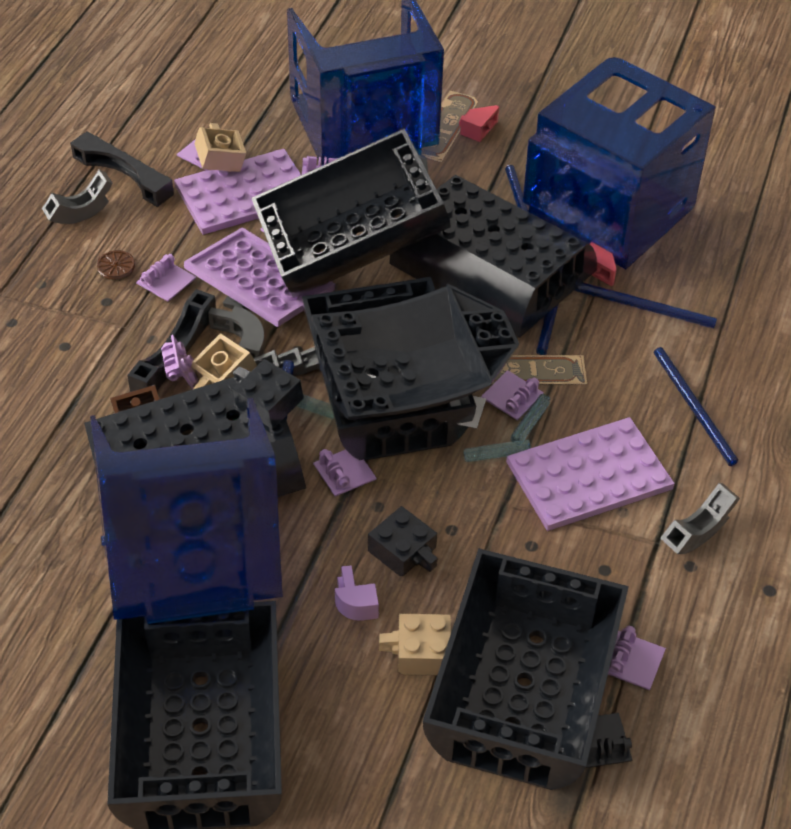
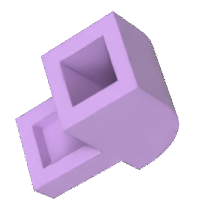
(355, 601)

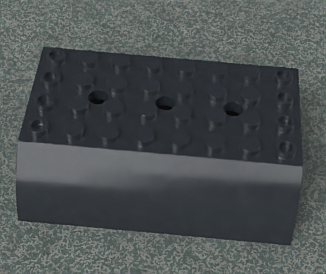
(347, 198)
(495, 263)
(205, 412)
(396, 433)
(492, 650)
(159, 705)

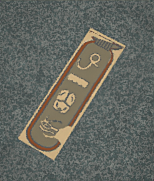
(452, 109)
(547, 368)

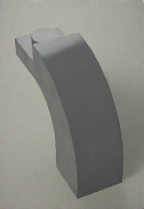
(81, 206)
(243, 325)
(698, 528)

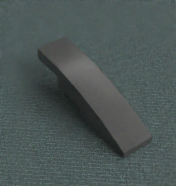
(303, 361)

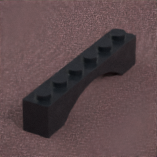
(96, 152)
(189, 327)

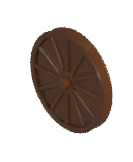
(115, 264)

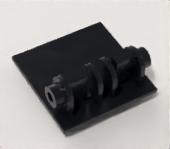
(609, 742)

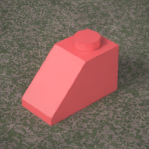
(478, 122)
(605, 265)

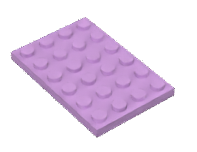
(224, 198)
(248, 273)
(589, 473)

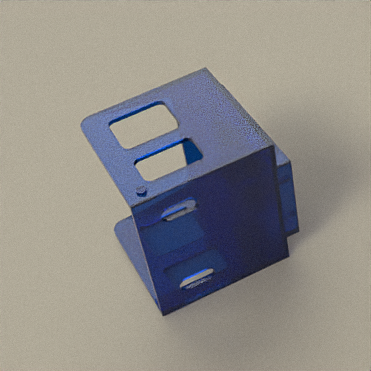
(368, 86)
(609, 175)
(190, 525)

